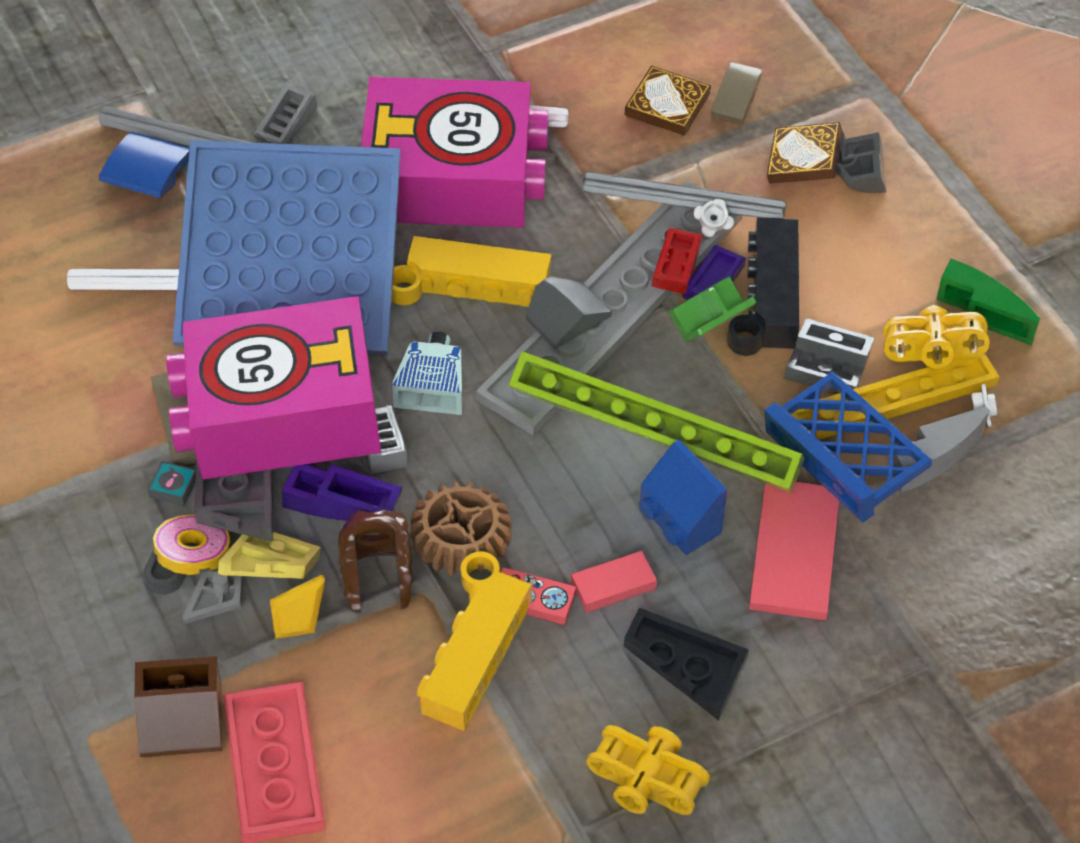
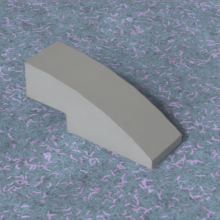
(945, 443)

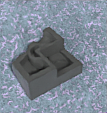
(862, 163)

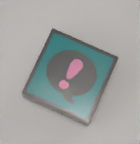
(172, 483)

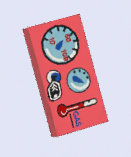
(549, 598)

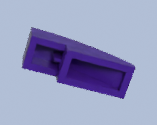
(336, 492)

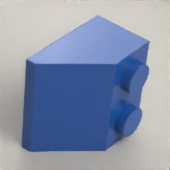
(683, 499)

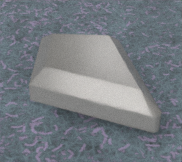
(213, 596)

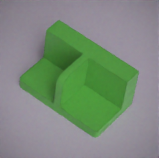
(709, 309)

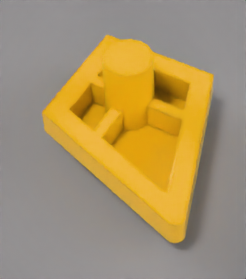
(297, 609)

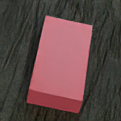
(614, 581)

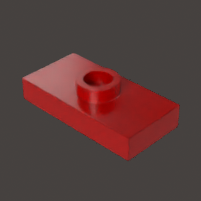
(677, 260)

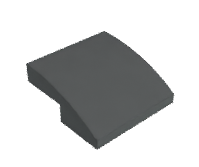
(827, 349)

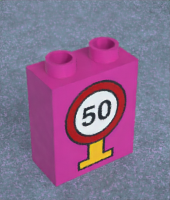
(459, 148)
(274, 389)

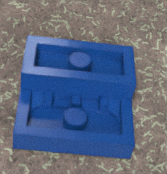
(144, 164)

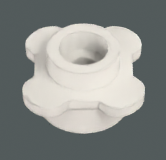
(717, 208)
(981, 399)

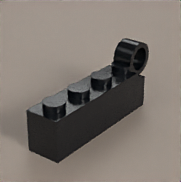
(775, 289)

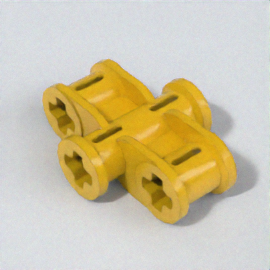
(952, 339)
(648, 770)

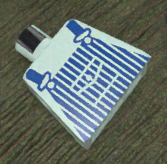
(430, 377)

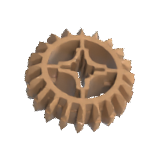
(468, 516)

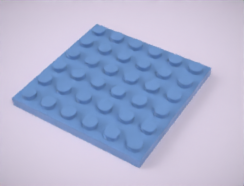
(288, 230)

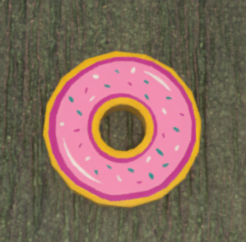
(173, 553)

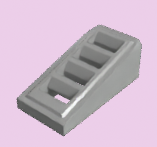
(288, 95)
(392, 457)

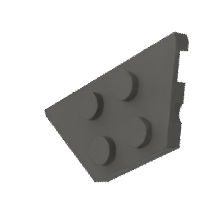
(236, 503)

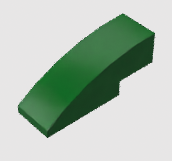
(980, 293)

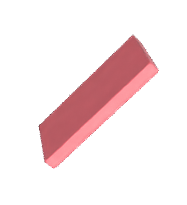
(795, 551)
(273, 762)

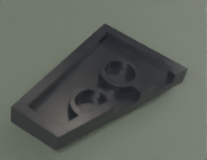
(687, 658)

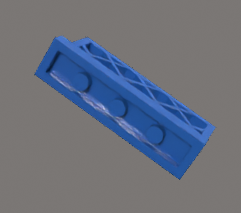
(827, 467)

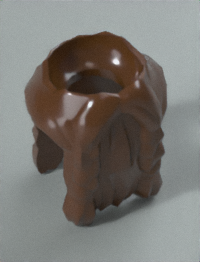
(391, 541)

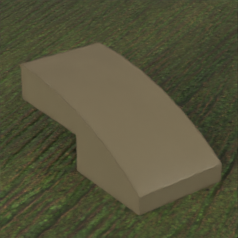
(736, 93)

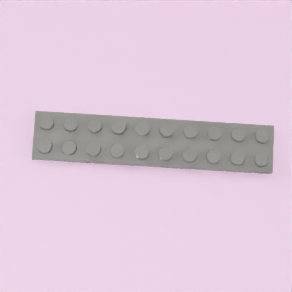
(625, 289)

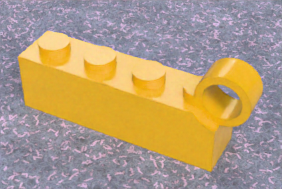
(469, 272)
(477, 643)

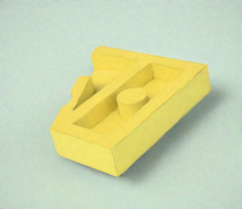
(274, 558)

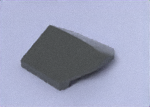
(564, 310)

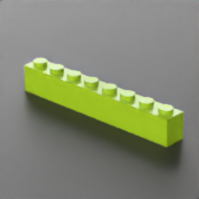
(656, 421)

